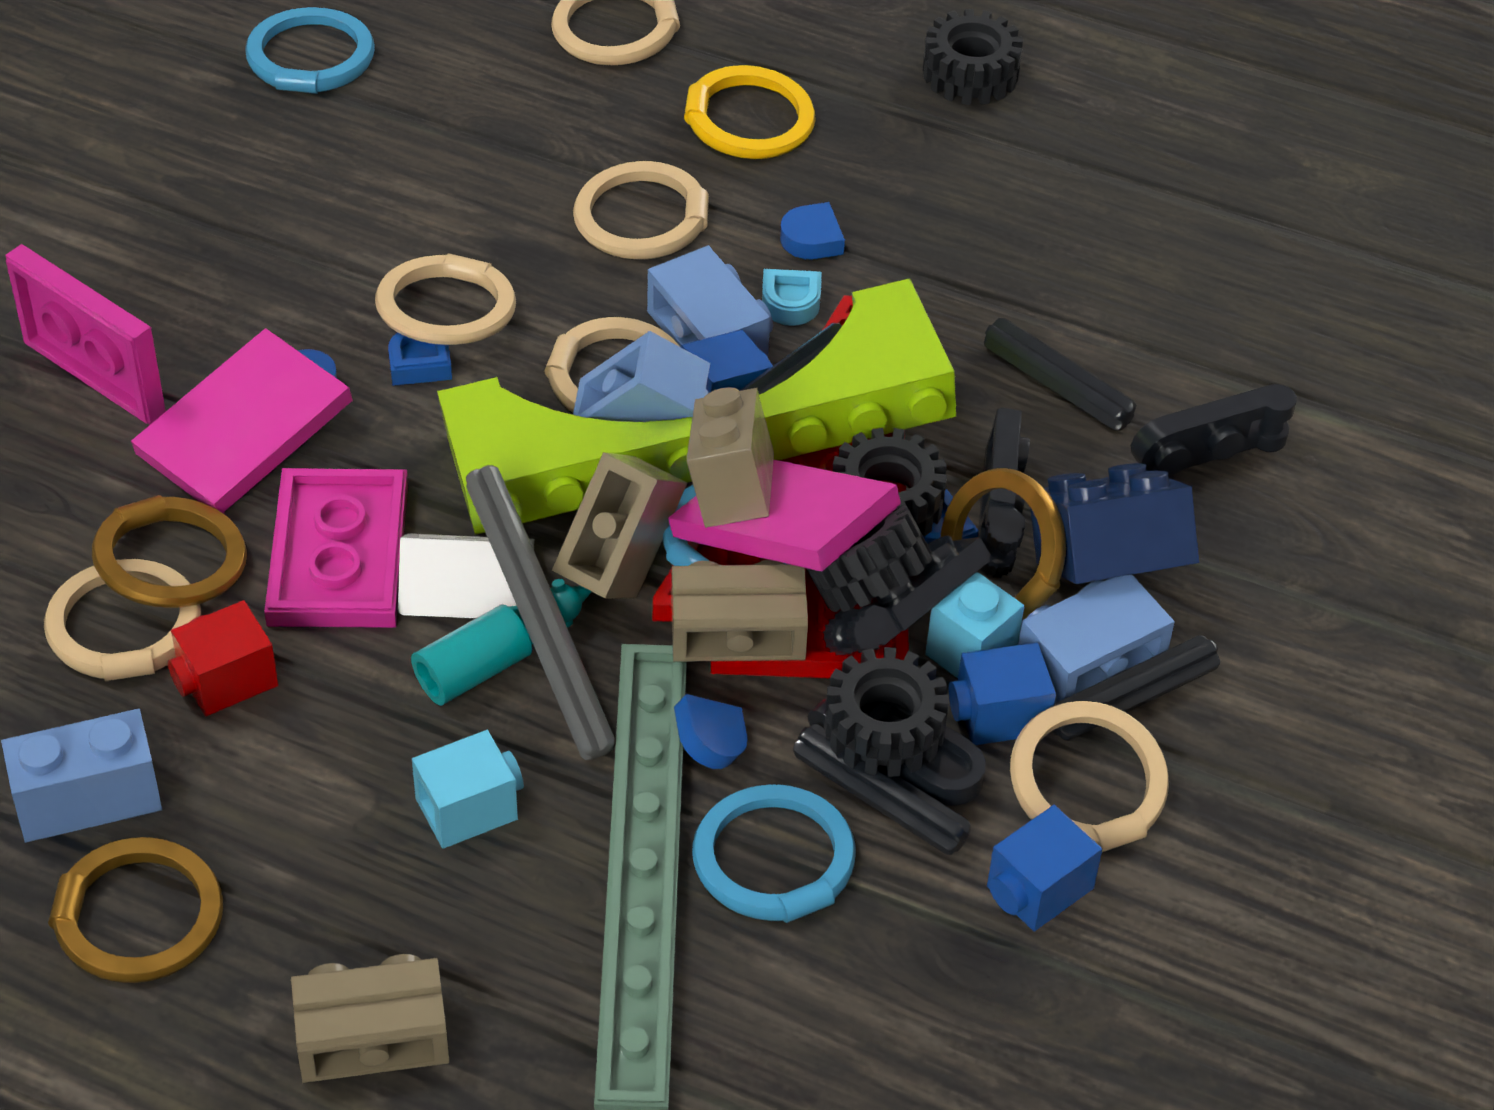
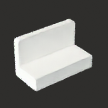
(450, 576)

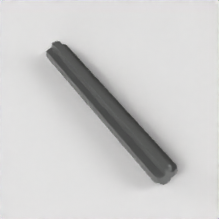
(540, 613)

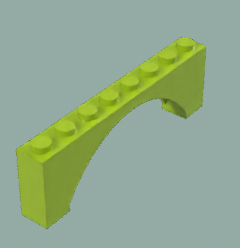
(873, 374)

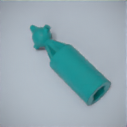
(484, 646)

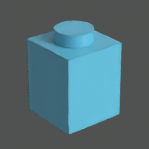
(971, 620)
(467, 788)

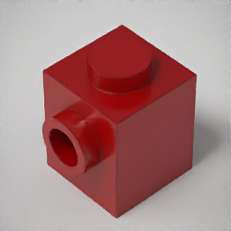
(222, 658)

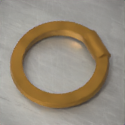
(168, 509)
(1051, 527)
(71, 893)

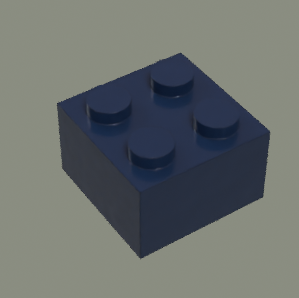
(1122, 523)

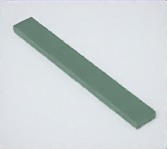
(641, 885)

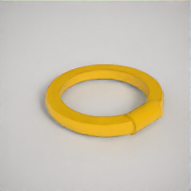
(736, 146)

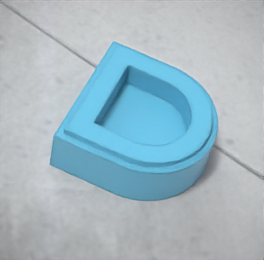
(791, 295)

